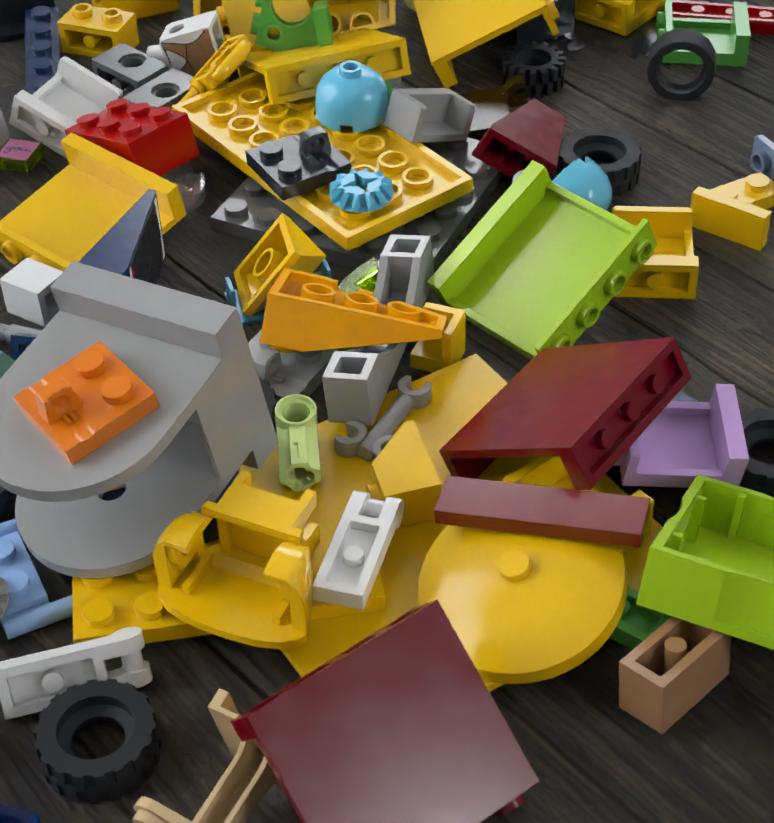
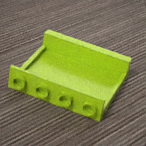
(541, 264)

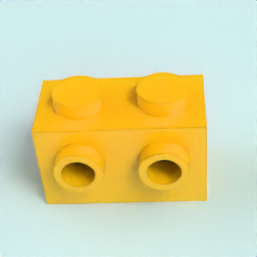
(94, 30)

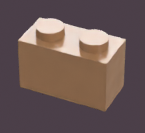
(672, 672)

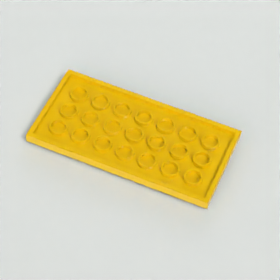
(242, 118)

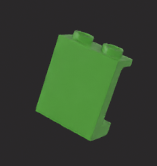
(728, 37)

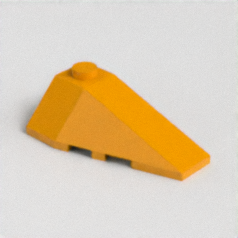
(313, 315)

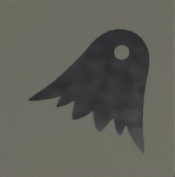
(609, 42)

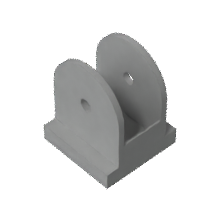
(168, 461)

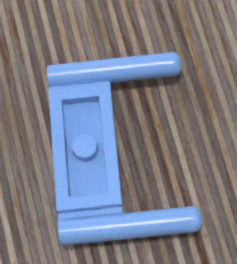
(28, 600)

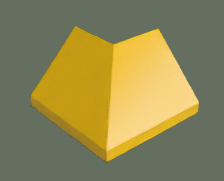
(279, 248)

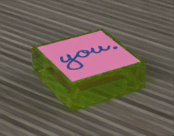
(20, 154)

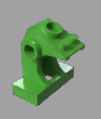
(313, 30)

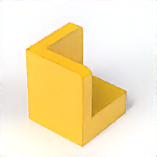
(440, 353)

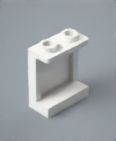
(61, 102)

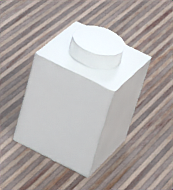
(29, 292)

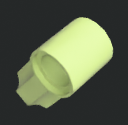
(297, 442)

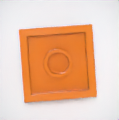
(86, 402)

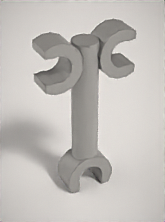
(371, 445)

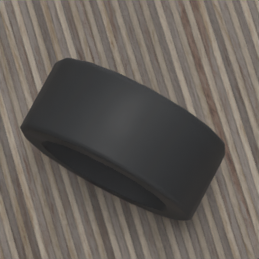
(681, 40)

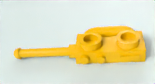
(220, 66)

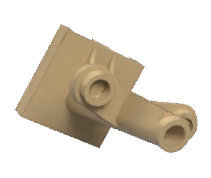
(239, 787)

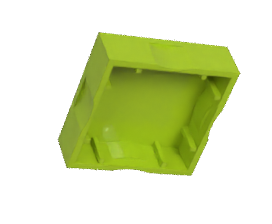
(716, 562)

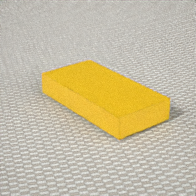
(730, 218)

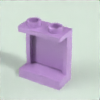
(688, 442)

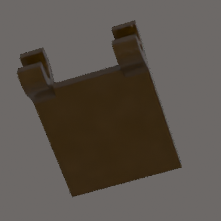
(493, 104)

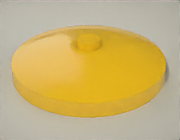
(525, 600)

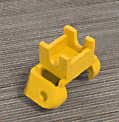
(256, 580)

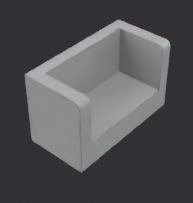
(429, 115)

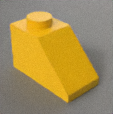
(406, 473)

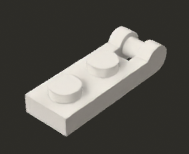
(357, 550)
(34, 679)

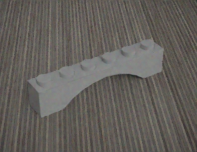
(361, 376)

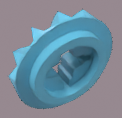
(349, 195)

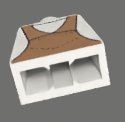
(189, 43)

